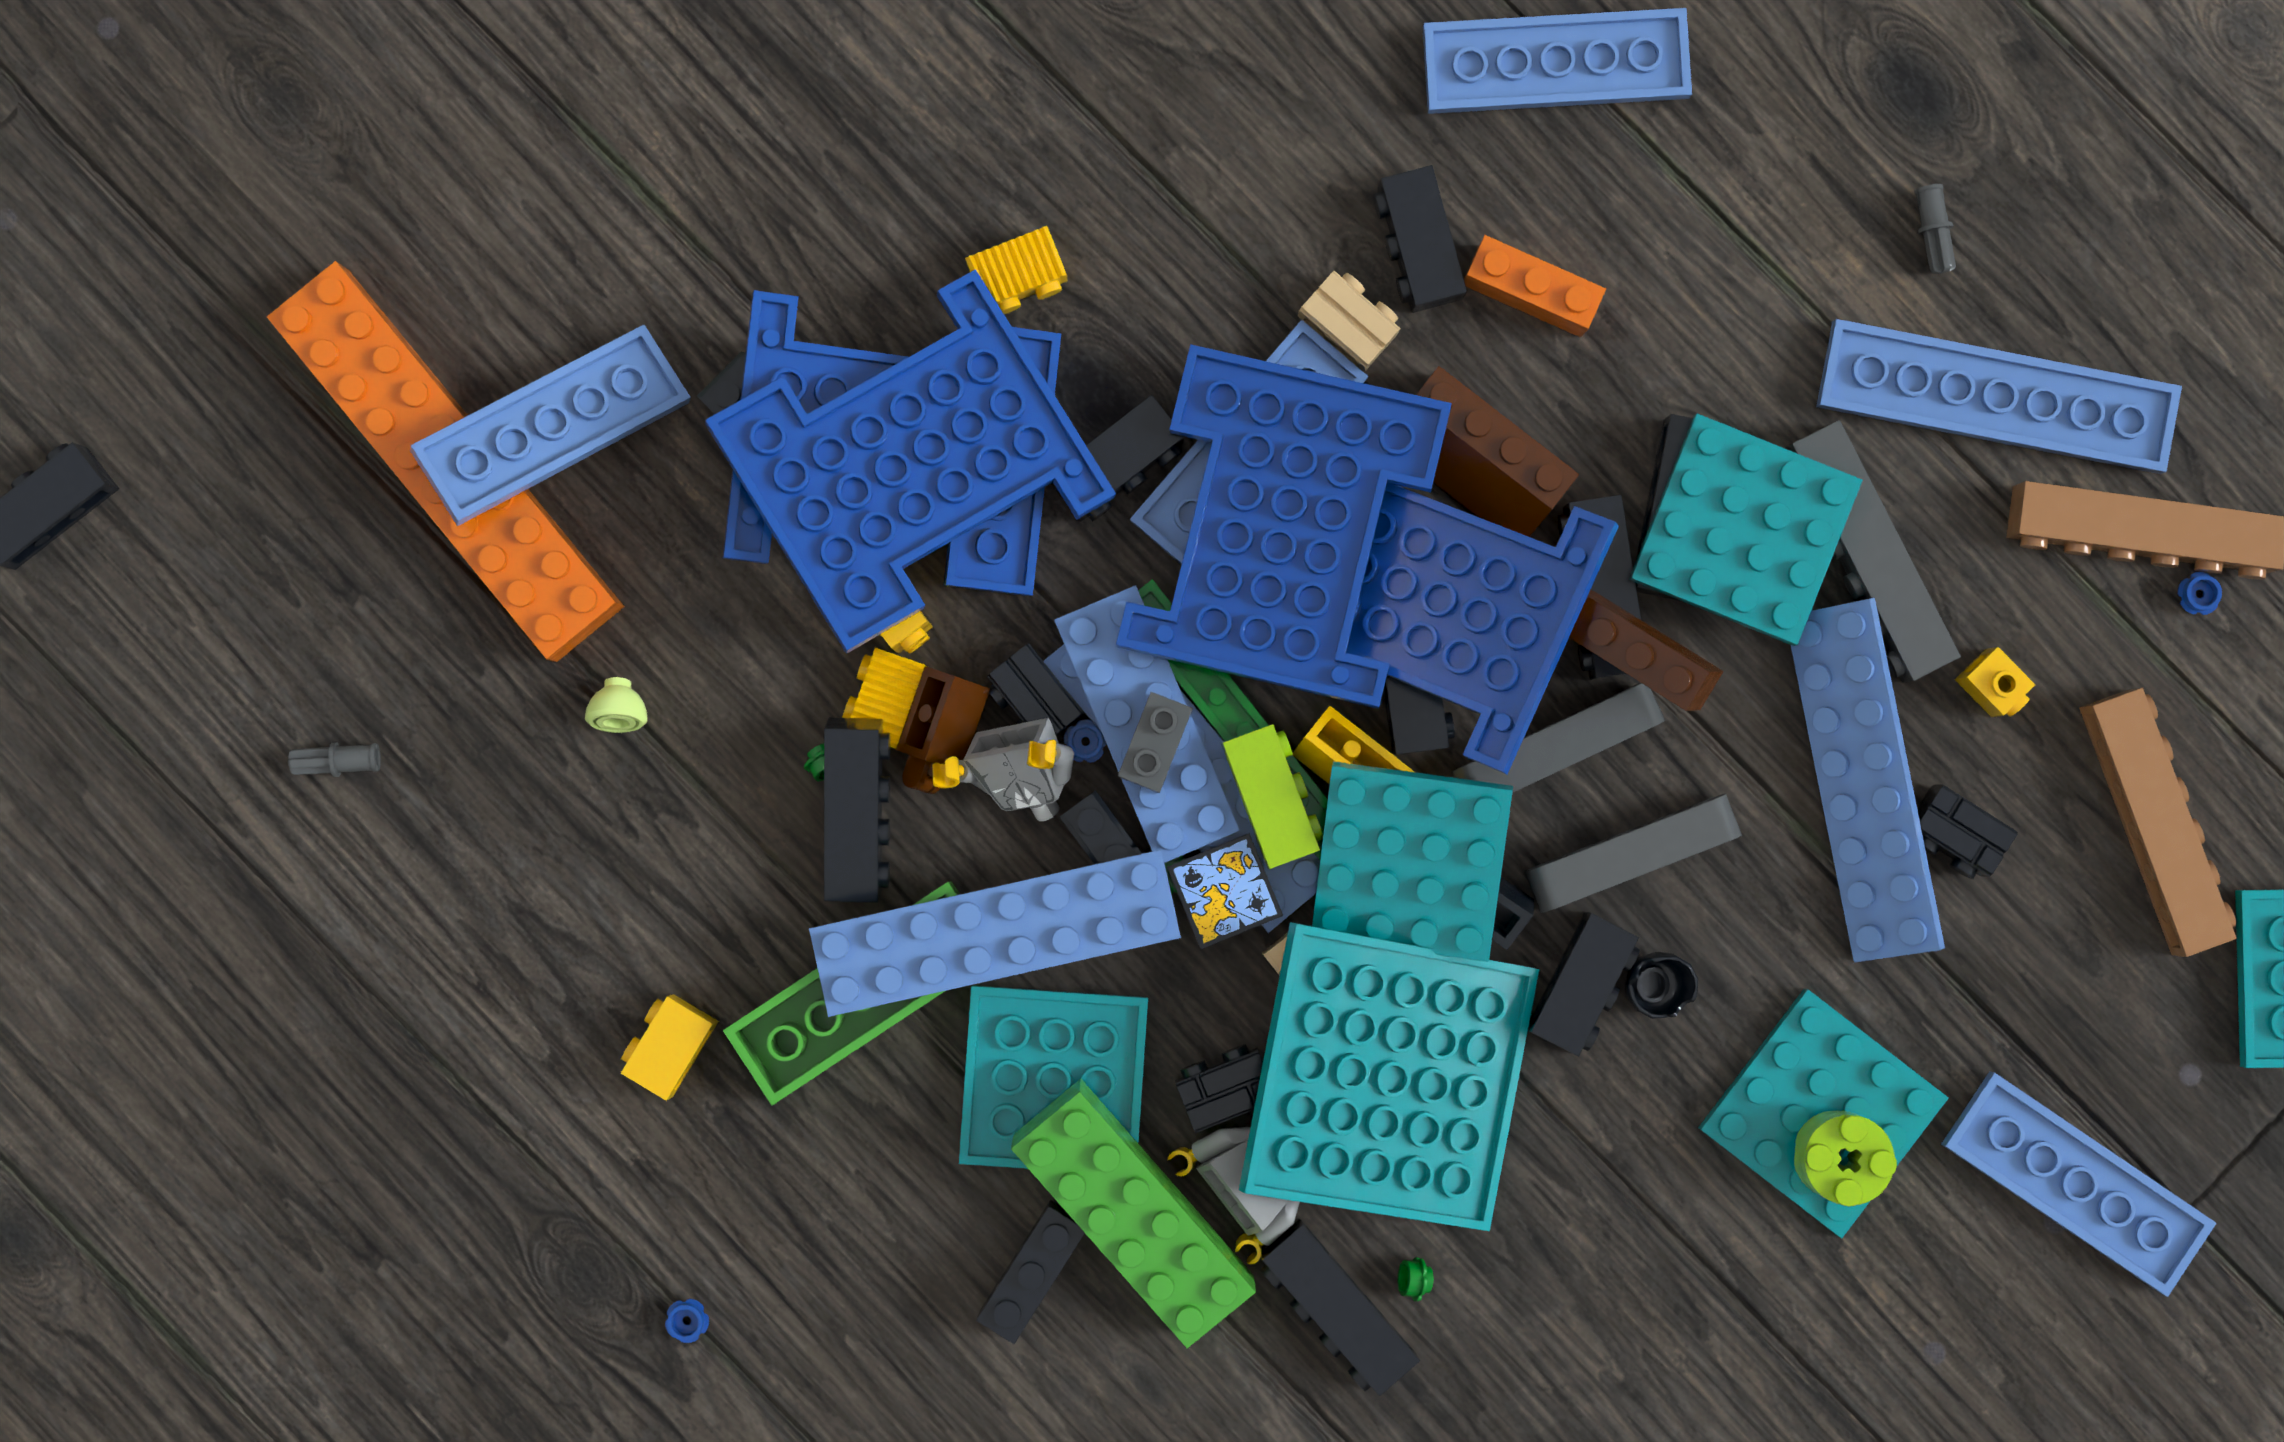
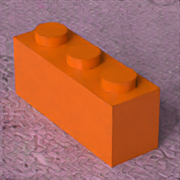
(1533, 286)

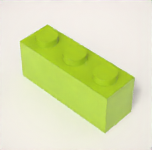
(1272, 795)

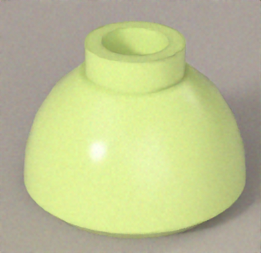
(616, 707)

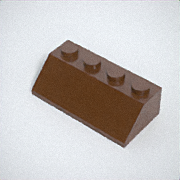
(1492, 462)

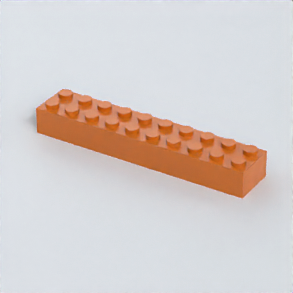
(400, 402)

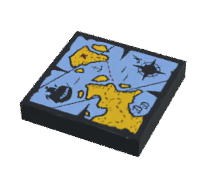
(1225, 891)

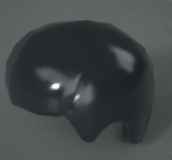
(1661, 985)

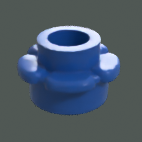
(2211, 593)
(1083, 729)
(686, 1332)

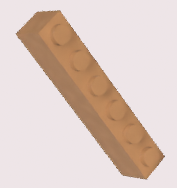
(2146, 528)
(2159, 822)

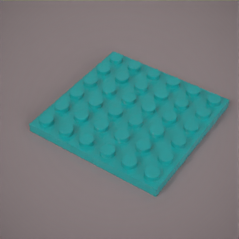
(1388, 1078)

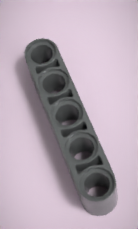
(1574, 738)
(1633, 853)

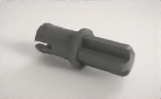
(1935, 228)
(334, 759)

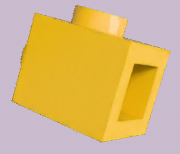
(1996, 683)

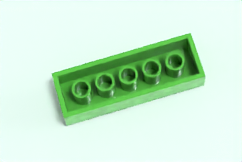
(795, 1039)
(1133, 1213)

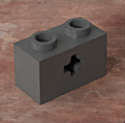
(1155, 742)

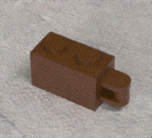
(939, 725)

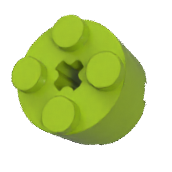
(1869, 1162)

